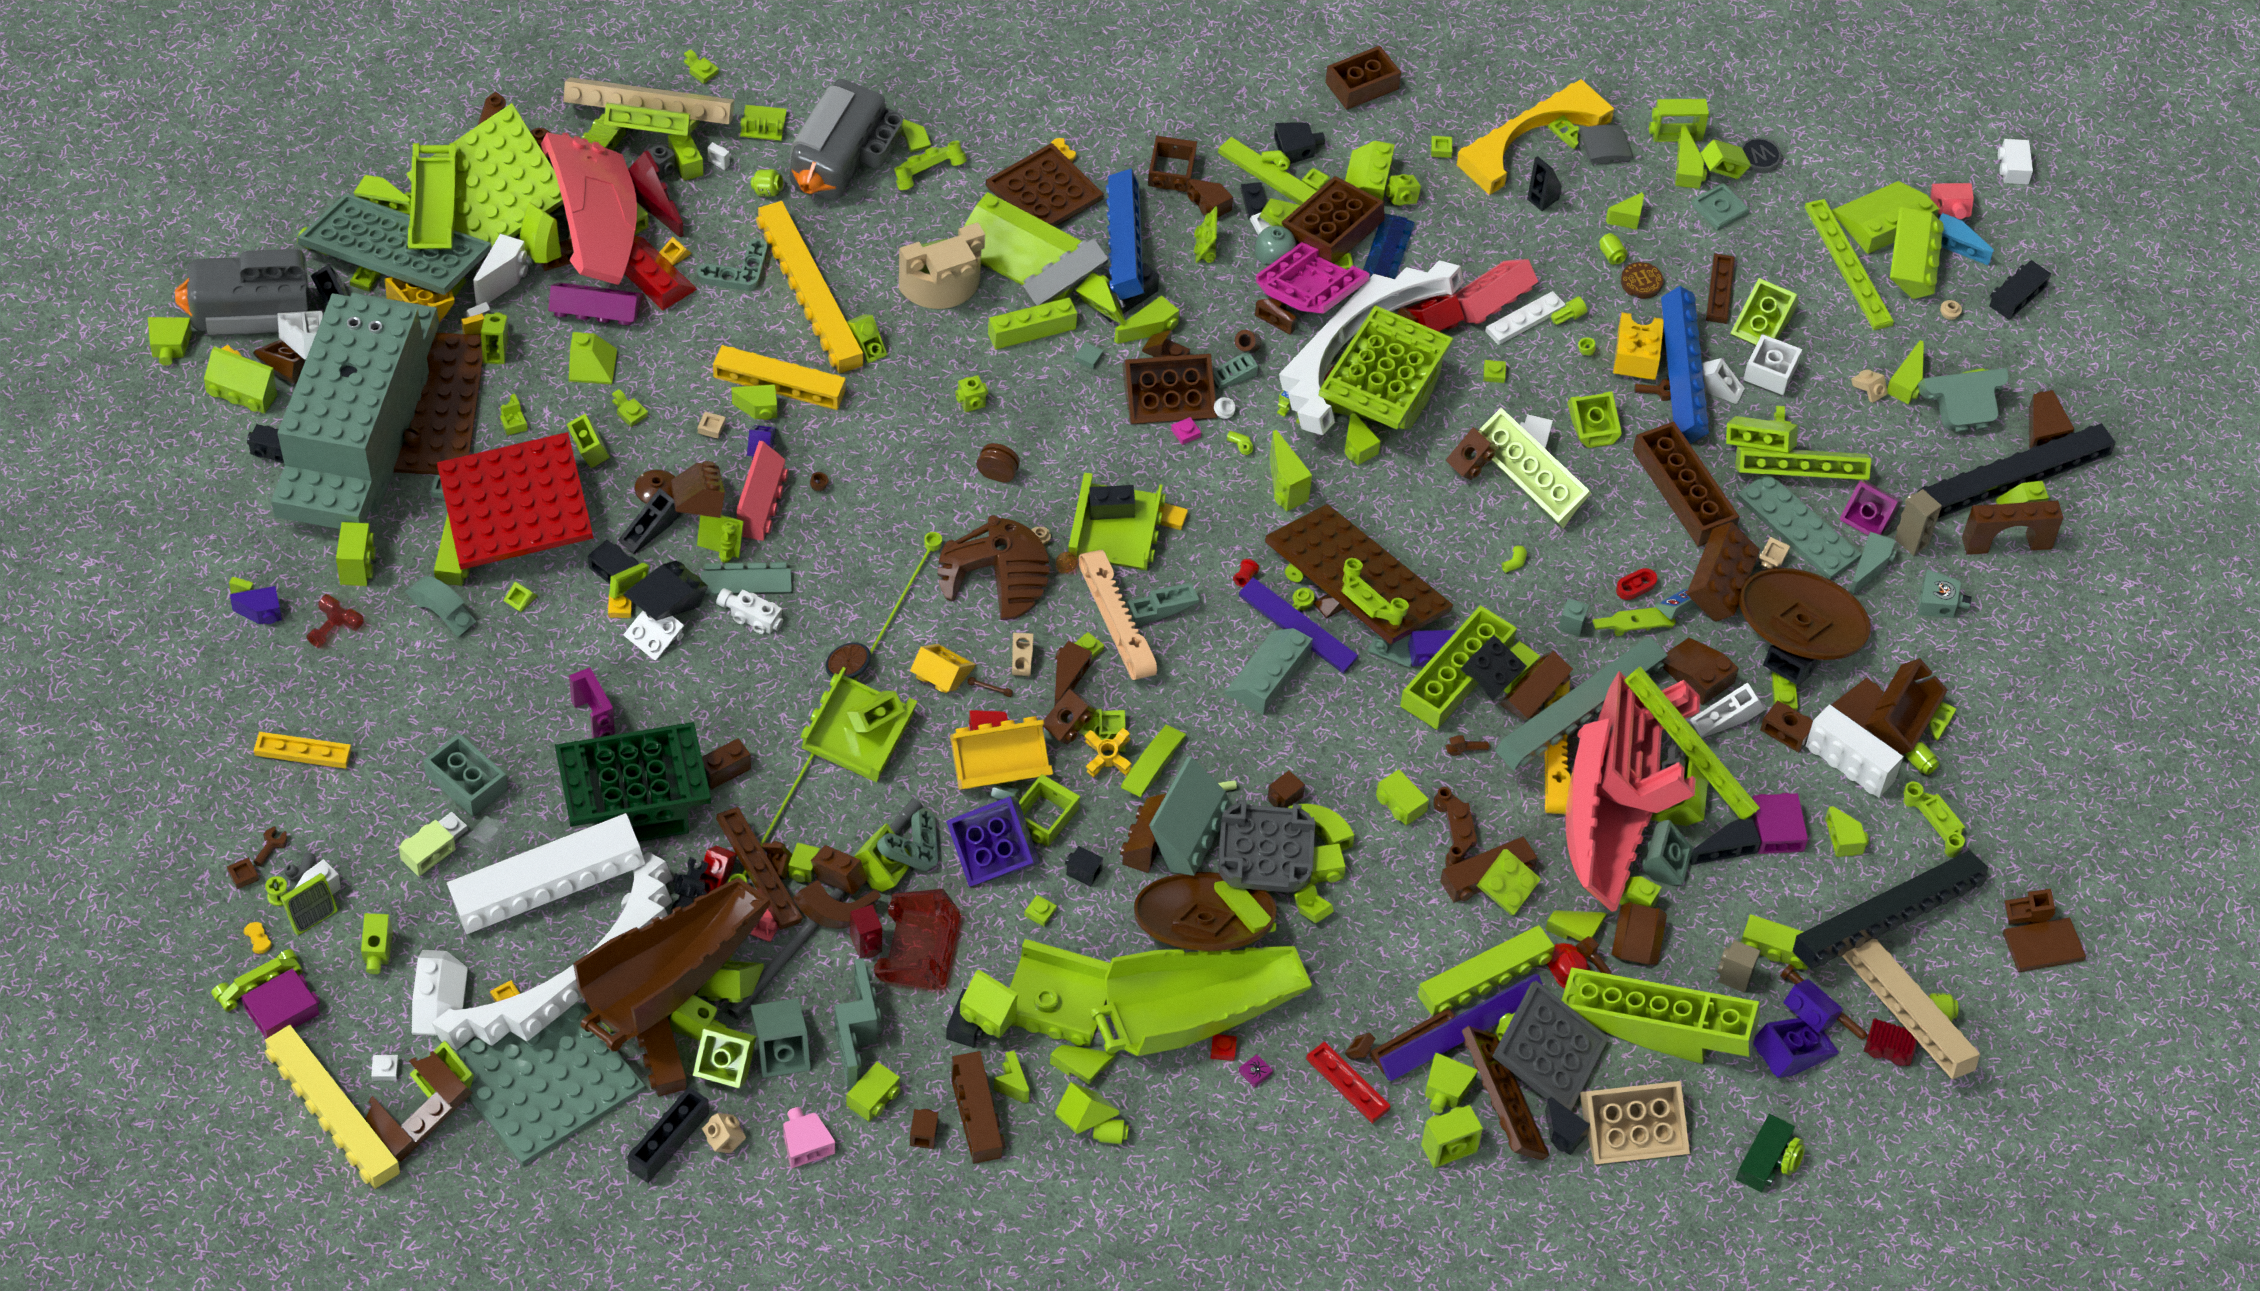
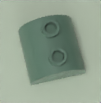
(1667, 855)

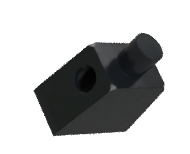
(1297, 140)
(1788, 665)

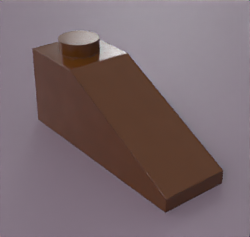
(1071, 666)

